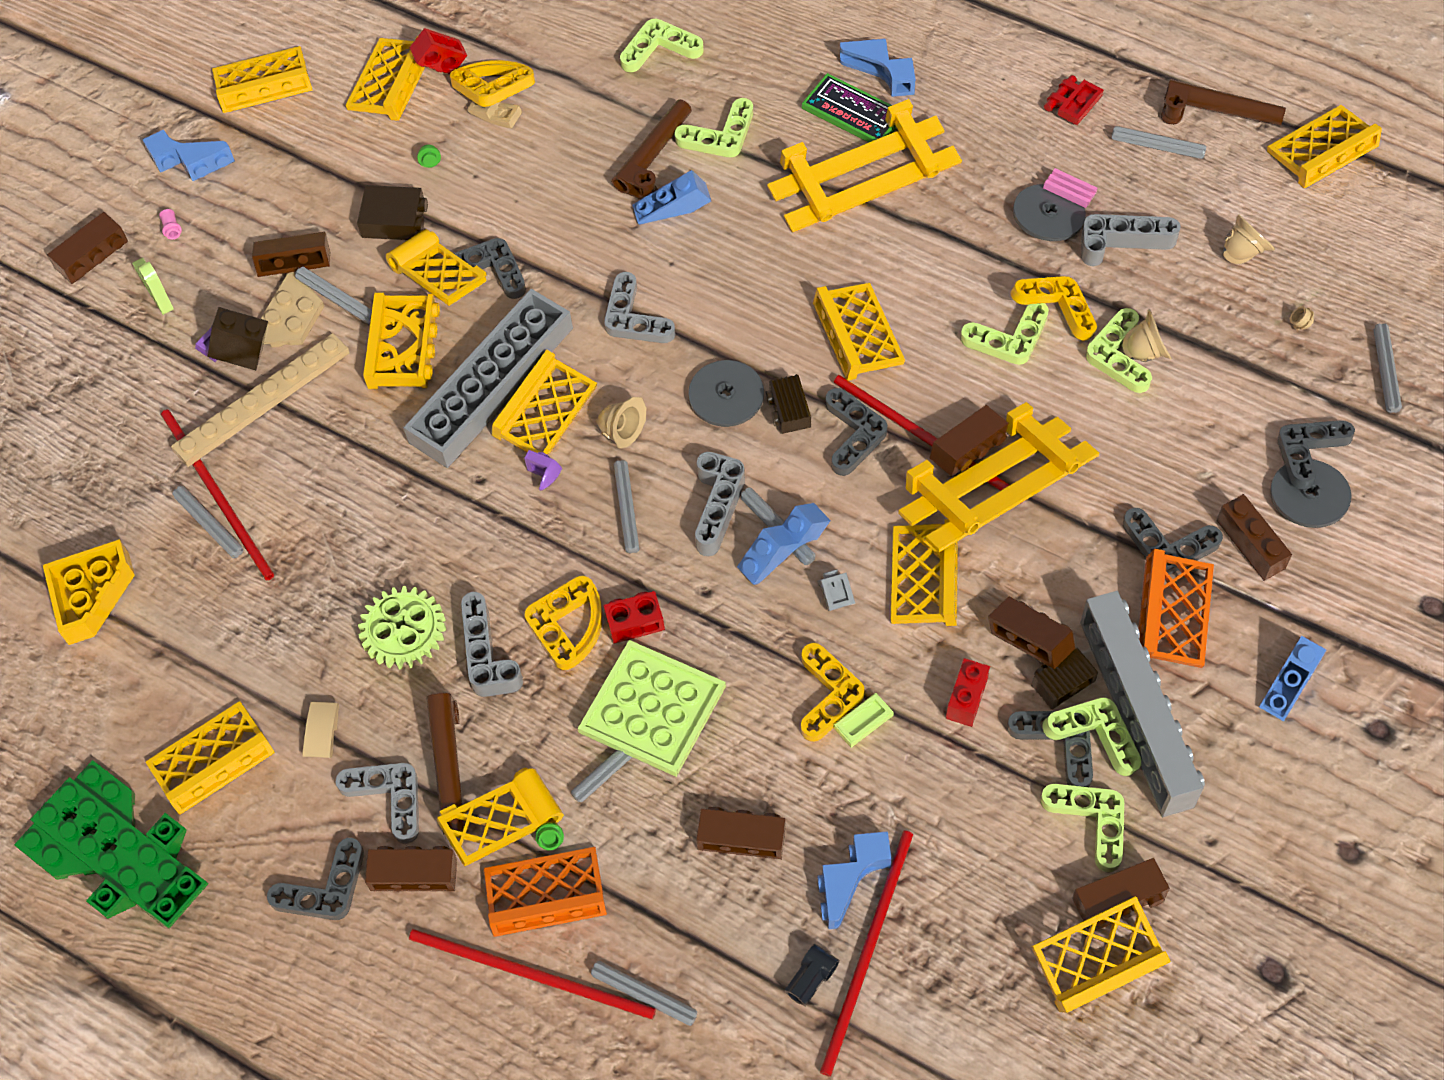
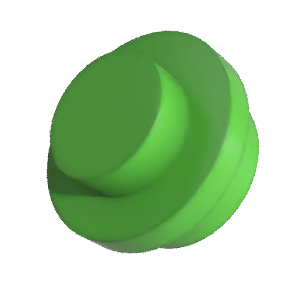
(428, 156)
(549, 836)

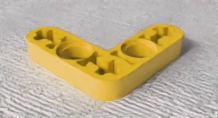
(1066, 293)
(837, 687)

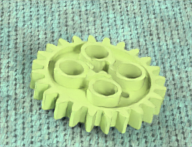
(402, 627)

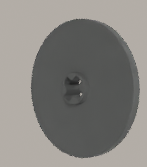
(1032, 214)
(721, 410)
(1307, 510)

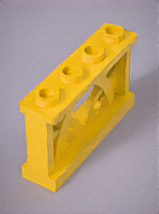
(382, 316)

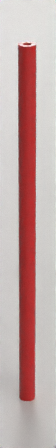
(901, 420)
(222, 502)
(866, 954)
(533, 974)

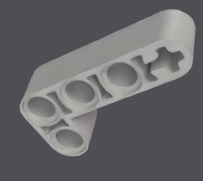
(1125, 232)
(717, 506)
(482, 643)

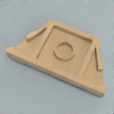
(291, 313)

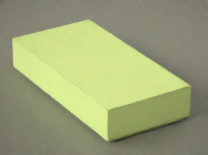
(863, 720)

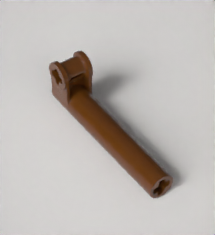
(1182, 94)
(633, 176)
(442, 715)

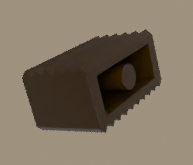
(789, 404)
(1065, 680)

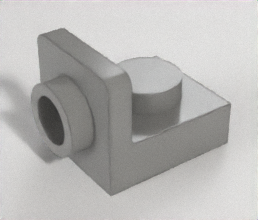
(836, 590)

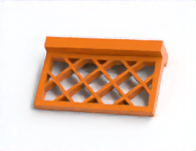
(1152, 603)
(544, 913)

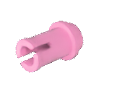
(171, 228)

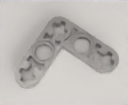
(625, 316)
(391, 784)

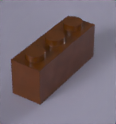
(87, 247)
(291, 253)
(969, 441)
(1254, 537)
(1031, 632)
(741, 833)
(411, 869)
(1140, 880)

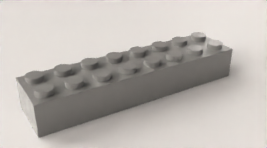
(487, 378)
(1142, 704)

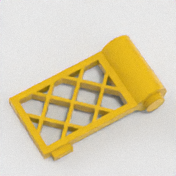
(418, 253)
(529, 794)

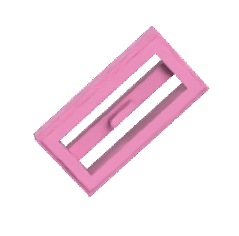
(1070, 188)

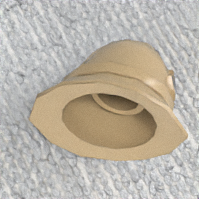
(1244, 242)
(1144, 341)
(623, 421)

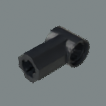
(815, 968)

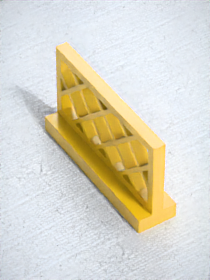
(270, 86)
(402, 88)
(1336, 155)
(839, 337)
(528, 391)
(947, 580)
(218, 770)
(1115, 976)

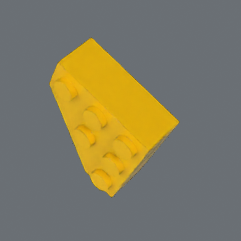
(87, 588)

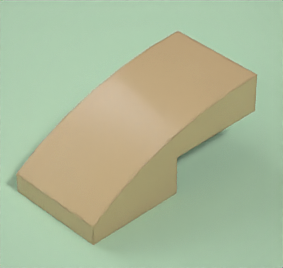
(498, 114)
(320, 729)

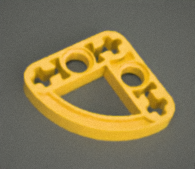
(514, 79)
(551, 614)

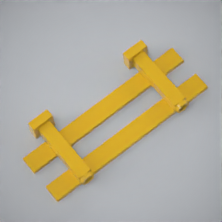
(808, 178)
(967, 521)

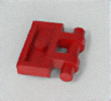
(1078, 104)

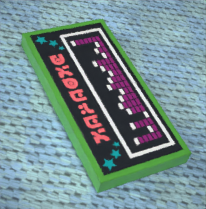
(849, 108)

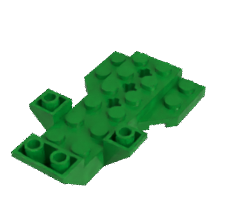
(139, 869)

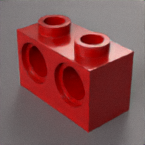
(438, 51)
(636, 623)
(967, 692)

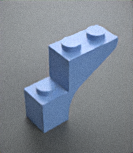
(873, 58)
(196, 157)
(778, 542)
(840, 880)

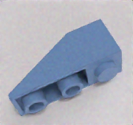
(674, 199)
(1292, 678)

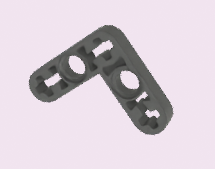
(491, 258)
(862, 427)
(1301, 444)
(1149, 529)
(1081, 739)
(333, 892)

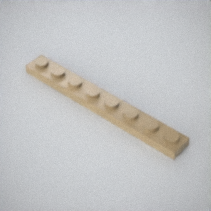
(260, 400)

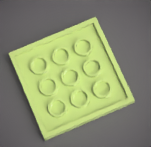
(652, 708)

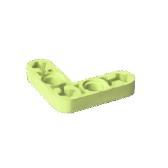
(656, 38)
(726, 137)
(153, 285)
(1010, 343)
(1110, 349)
(1097, 721)
(1103, 813)

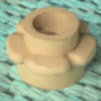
(1302, 318)

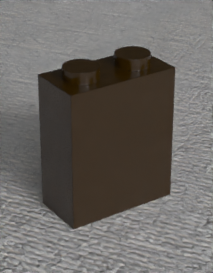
(391, 212)
(237, 338)

